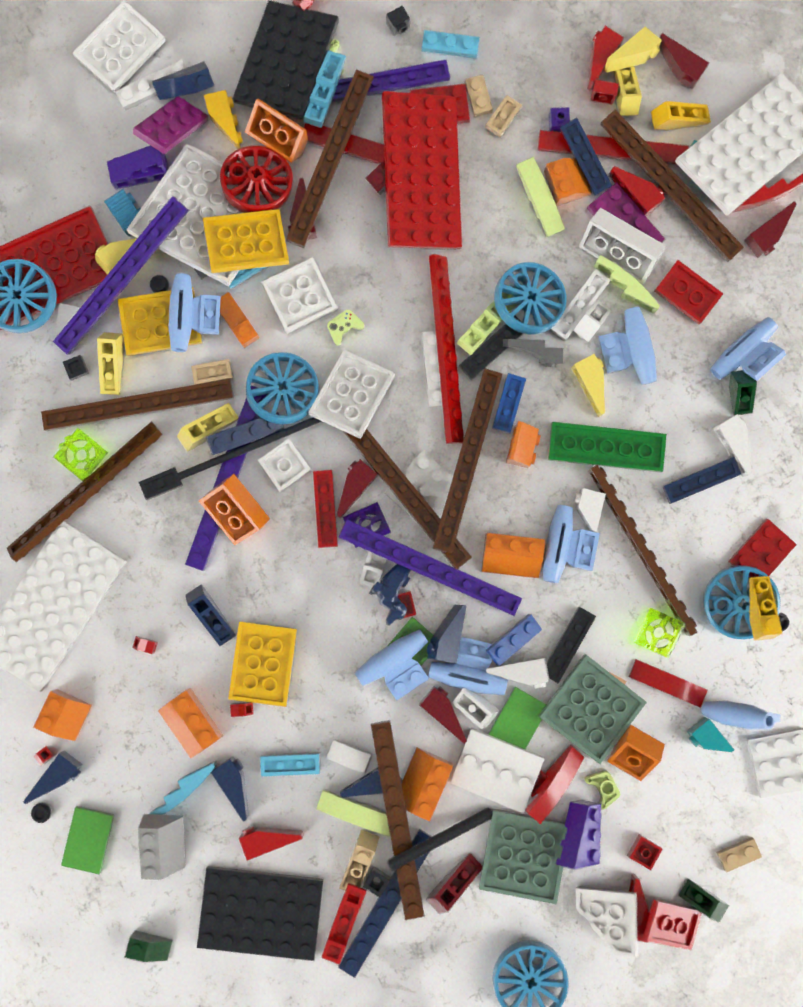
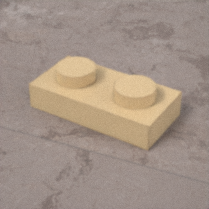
(478, 95)
(503, 116)
(212, 372)
(739, 854)

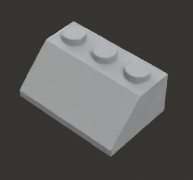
(161, 845)

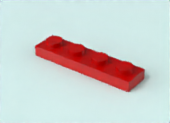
(325, 509)

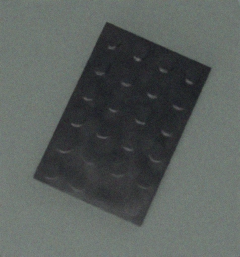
(286, 58)
(260, 913)

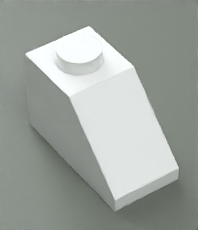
(592, 321)
(589, 507)
(475, 708)

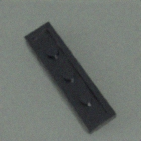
(488, 351)
(569, 643)

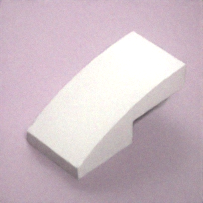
(372, 569)
(349, 756)

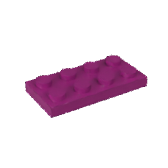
(170, 124)
(620, 205)

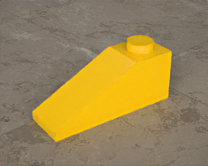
(679, 115)

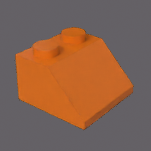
(566, 181)
(523, 444)
(62, 715)
(636, 753)

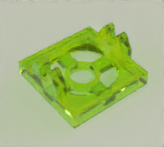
(92, 463)
(651, 616)

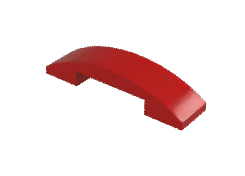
(668, 683)
(343, 923)

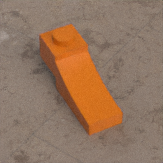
(237, 321)

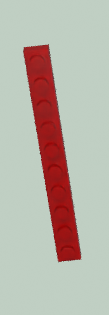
(446, 349)

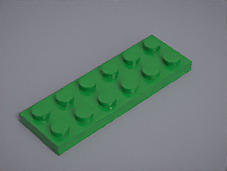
(607, 447)

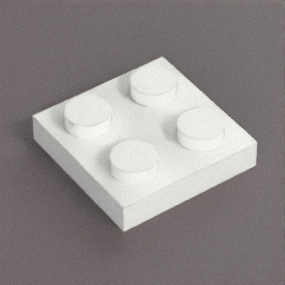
(284, 465)

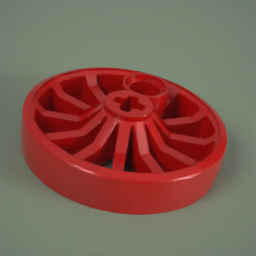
(256, 179)

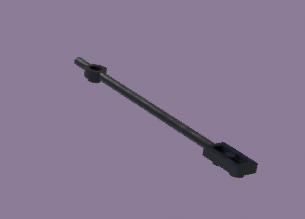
(171, 479)

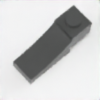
(549, 356)

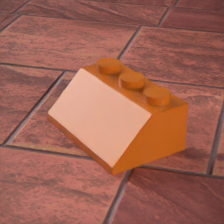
(276, 131)
(234, 509)
(512, 555)
(190, 723)
(425, 783)

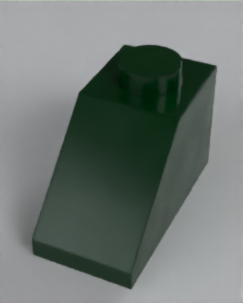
(742, 392)
(704, 900)
(148, 947)

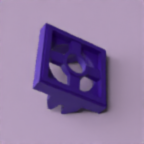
(373, 509)

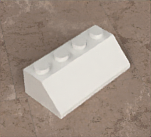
(622, 245)

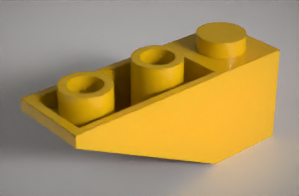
(221, 114)
(763, 609)

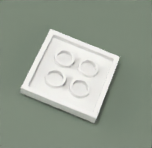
(299, 295)
(429, 480)
(777, 762)

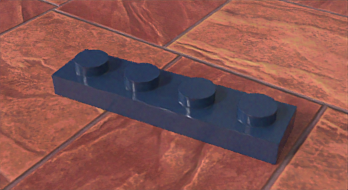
(585, 156)
(241, 435)
(701, 480)

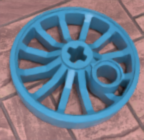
(25, 290)
(530, 298)
(277, 383)
(732, 606)
(532, 970)

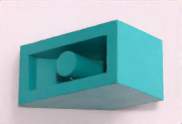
(708, 737)

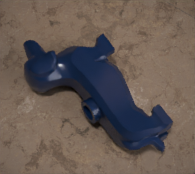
(388, 591)

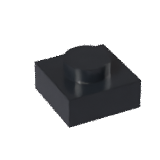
(75, 367)

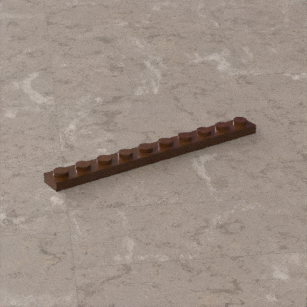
(330, 159)
(671, 185)
(137, 405)
(467, 461)
(84, 491)
(406, 493)
(647, 556)
(397, 817)

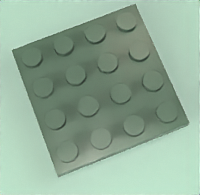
(592, 709)
(523, 857)

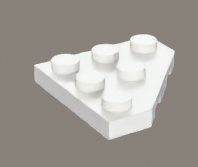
(611, 916)

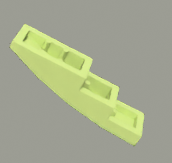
(540, 196)
(633, 290)
(483, 327)
(354, 812)

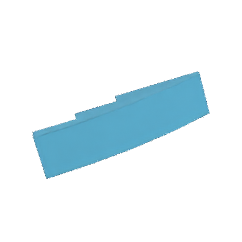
(324, 88)
(187, 786)

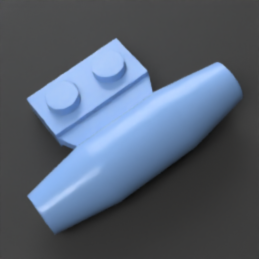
(190, 313)
(633, 348)
(750, 352)
(569, 546)
(396, 664)
(470, 670)
(739, 715)

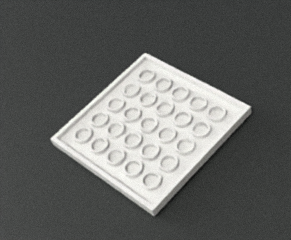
(197, 185)

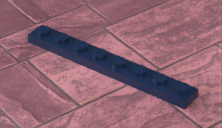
(377, 918)

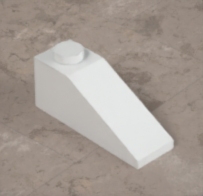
(736, 442)
(528, 672)

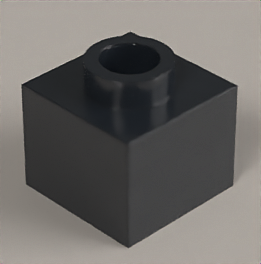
(398, 20)
(376, 888)

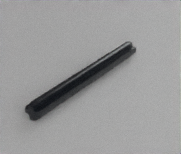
(439, 839)

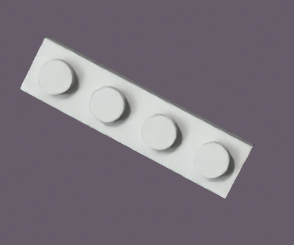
(143, 89)
(580, 305)
(432, 369)

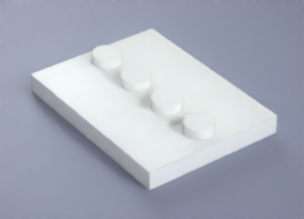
(119, 46)
(351, 394)
(497, 770)

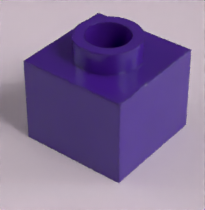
(554, 121)

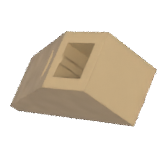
(360, 859)

